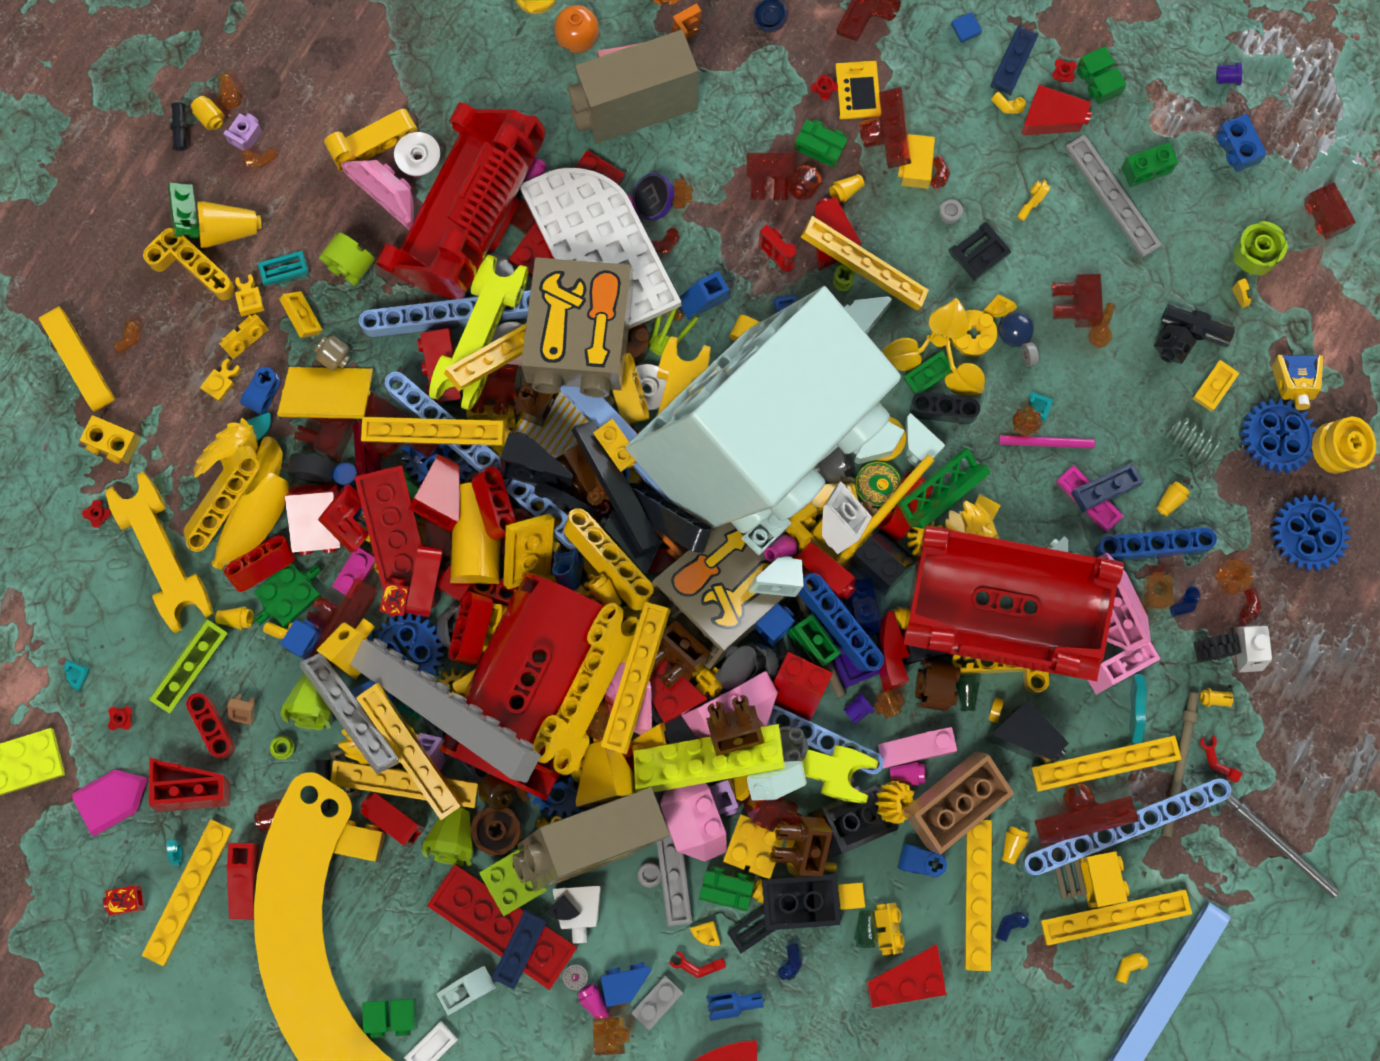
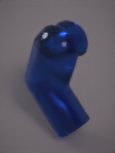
(1188, 602)
(1011, 922)
(793, 965)

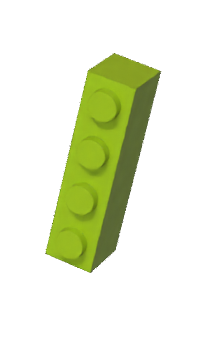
(187, 665)

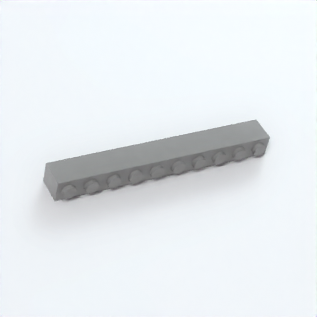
(446, 710)

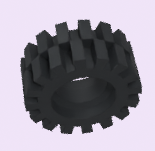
(1217, 647)

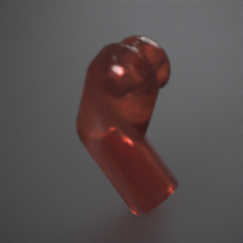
(942, 174)
(668, 242)
(1253, 607)

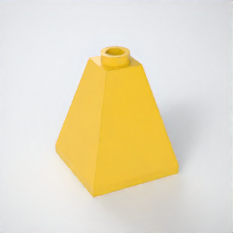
(604, 777)

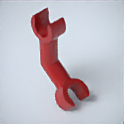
(1229, 773)
(699, 972)

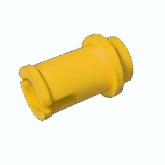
(1216, 698)

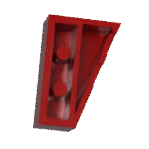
(434, 345)
(673, 701)
(185, 788)
(908, 981)

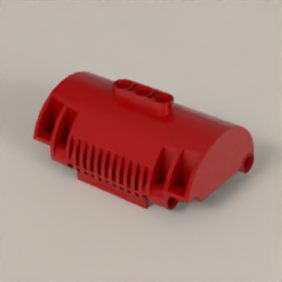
(468, 201)
(1069, 593)
(535, 620)

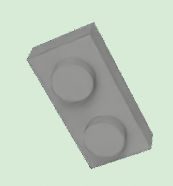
(657, 1003)

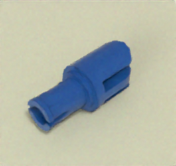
(731, 1004)

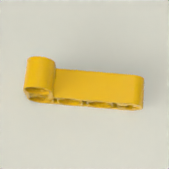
(371, 139)
(195, 265)
(1002, 668)

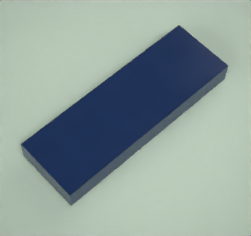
(1014, 60)
(1107, 487)
(519, 949)

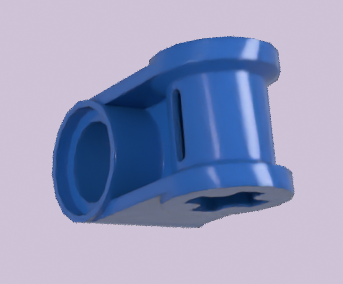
(260, 393)
(568, 568)
(916, 861)

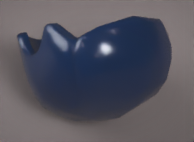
(770, 15)
(1016, 329)

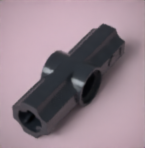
(1199, 325)

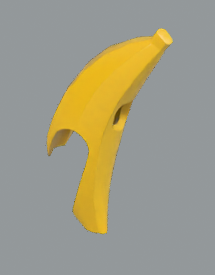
(256, 508)

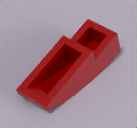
(894, 651)
(735, 1051)

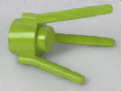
(659, 342)

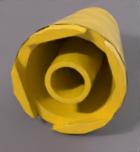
(225, 223)

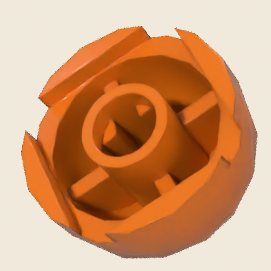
(576, 28)

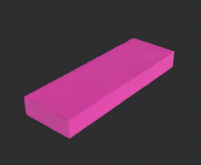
(1103, 515)

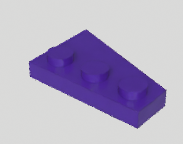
(847, 670)

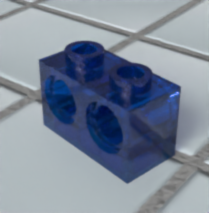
(865, 607)

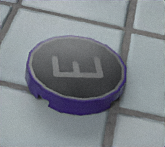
(653, 196)

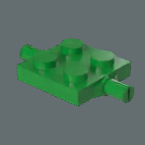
(287, 594)

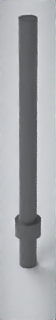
(1242, 810)

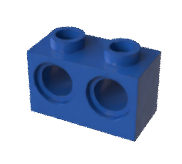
(1247, 141)
(774, 625)
(301, 638)

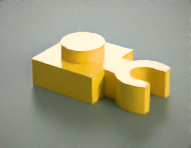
(248, 297)
(219, 384)

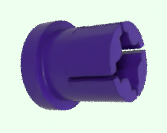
(1229, 74)
(858, 709)

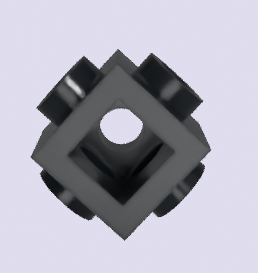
(1174, 344)

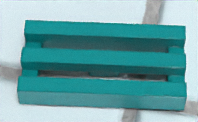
(285, 276)

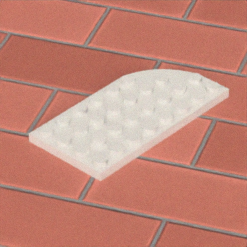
(594, 221)

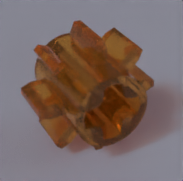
(682, 194)
(1027, 421)
(889, 704)

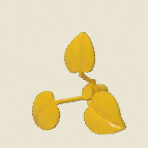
(945, 323)

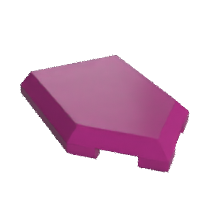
(109, 800)

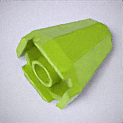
(306, 707)
(451, 839)

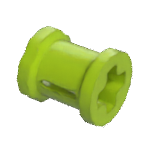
(840, 284)

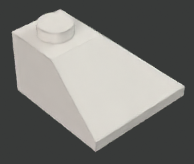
(843, 519)

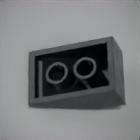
(531, 464)
(854, 822)
(801, 902)

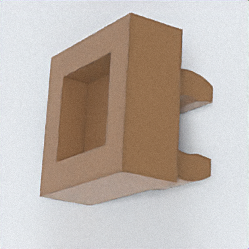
(241, 711)

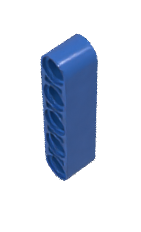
(1166, 540)
(849, 625)

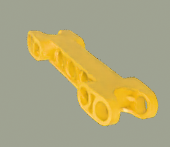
(679, 376)
(176, 588)
(565, 732)

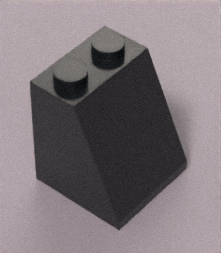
(616, 531)
(882, 561)
(1029, 735)

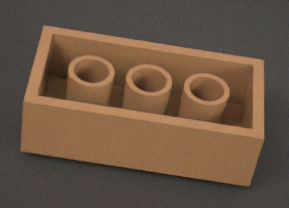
(958, 802)

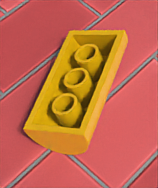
(473, 553)

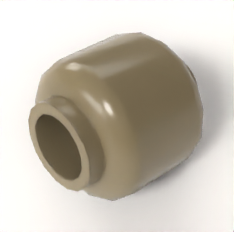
(332, 352)

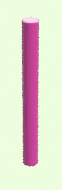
(1046, 441)

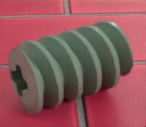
(1192, 439)

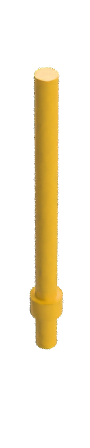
(886, 508)

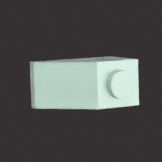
(868, 311)
(920, 441)
(780, 578)
(778, 782)
(466, 990)

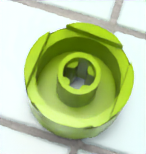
(346, 258)
(1256, 260)

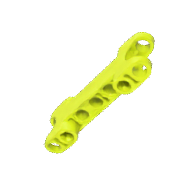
(494, 296)
(837, 772)

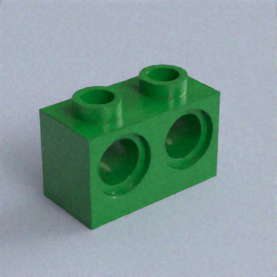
(1149, 164)

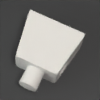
(1254, 648)
(587, 902)

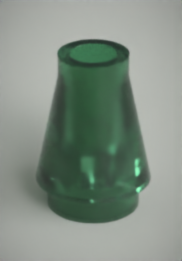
(967, 691)
(866, 931)

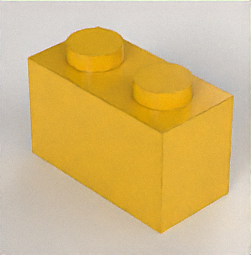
(920, 170)
(360, 842)

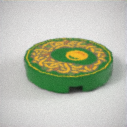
(876, 483)

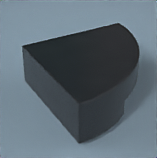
(563, 909)

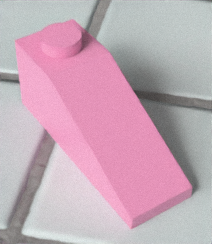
(1123, 666)
(918, 747)

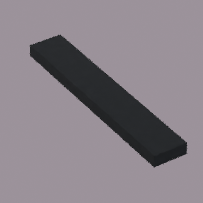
(617, 489)

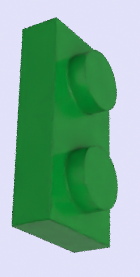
(928, 373)

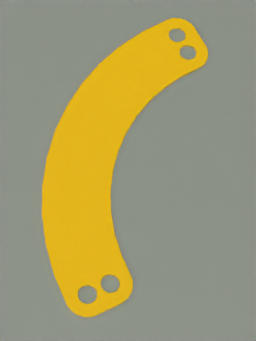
(291, 928)

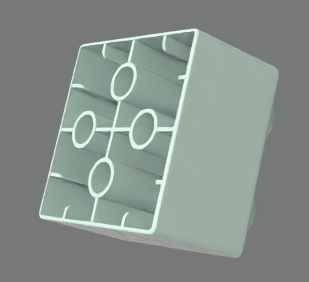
(767, 415)

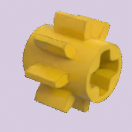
(708, 683)

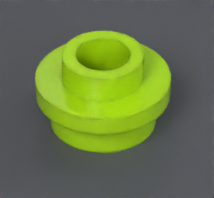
(276, 742)

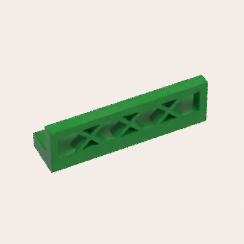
(948, 495)

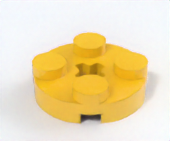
(984, 342)

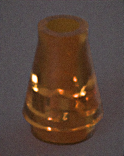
(228, 92)

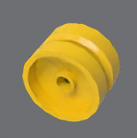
(1344, 445)

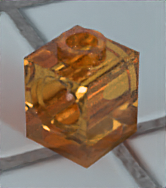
(1151, 599)

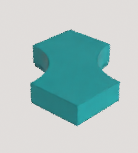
(1138, 699)

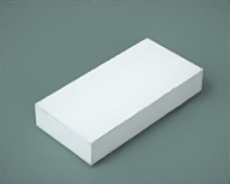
(433, 1045)

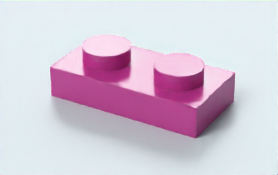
(357, 566)

